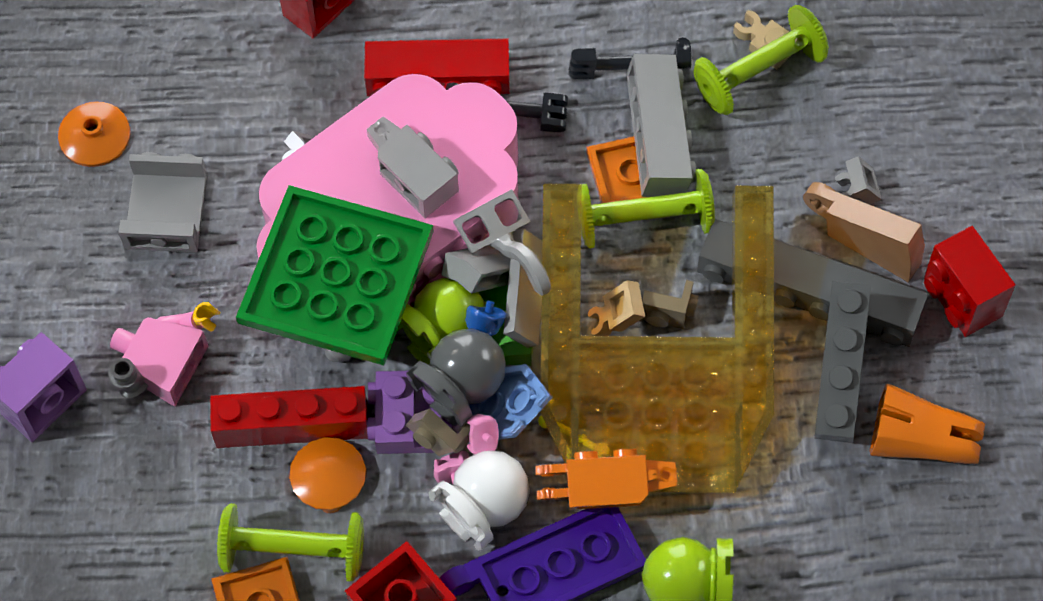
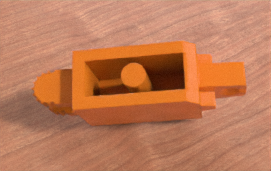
(608, 480)

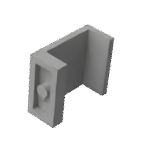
(165, 203)

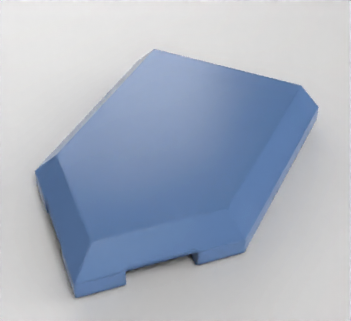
(515, 402)

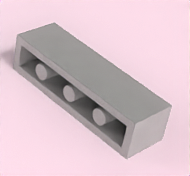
(660, 125)

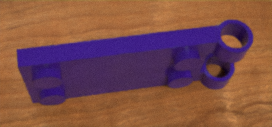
(556, 561)

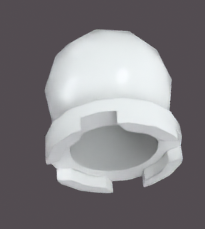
(485, 494)

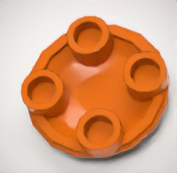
(327, 474)

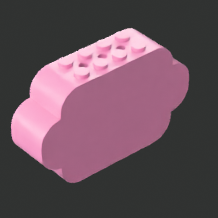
(463, 123)

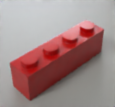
(443, 60)
(288, 416)

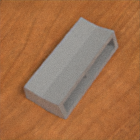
(479, 270)

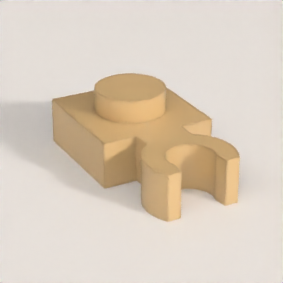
(758, 33)
(621, 309)

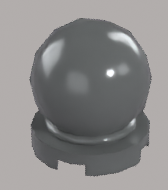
(461, 372)

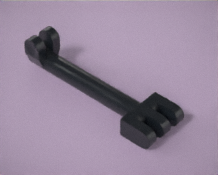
(585, 62)
(550, 111)

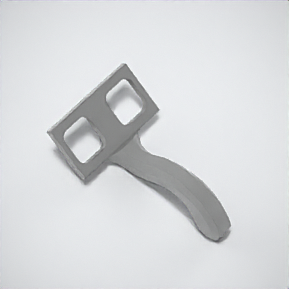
(502, 239)

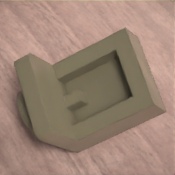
(668, 310)
(436, 435)

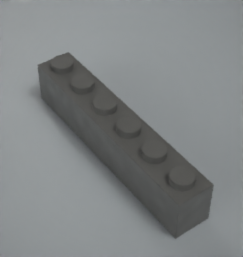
(806, 283)

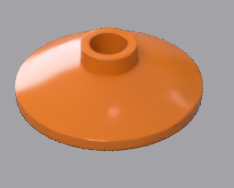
(95, 146)

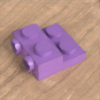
(394, 407)

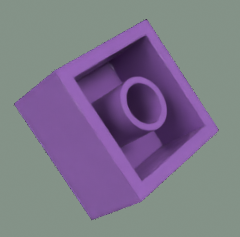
(38, 386)

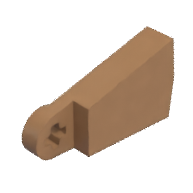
(868, 230)

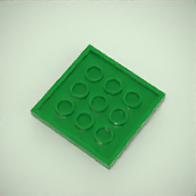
(335, 275)

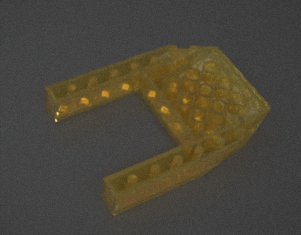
(665, 396)

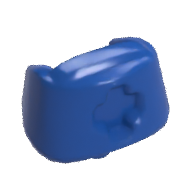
(485, 319)

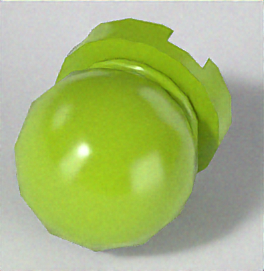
(435, 314)
(689, 571)

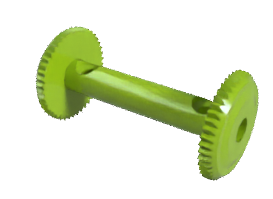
(810, 39)
(648, 208)
(289, 542)

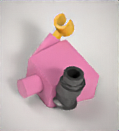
(161, 353)

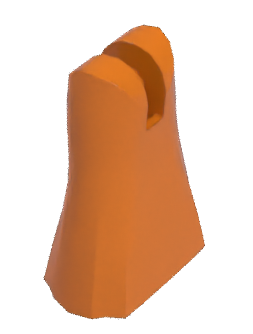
(919, 429)

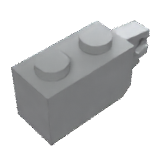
(413, 166)

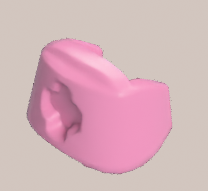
(483, 433)
(446, 466)

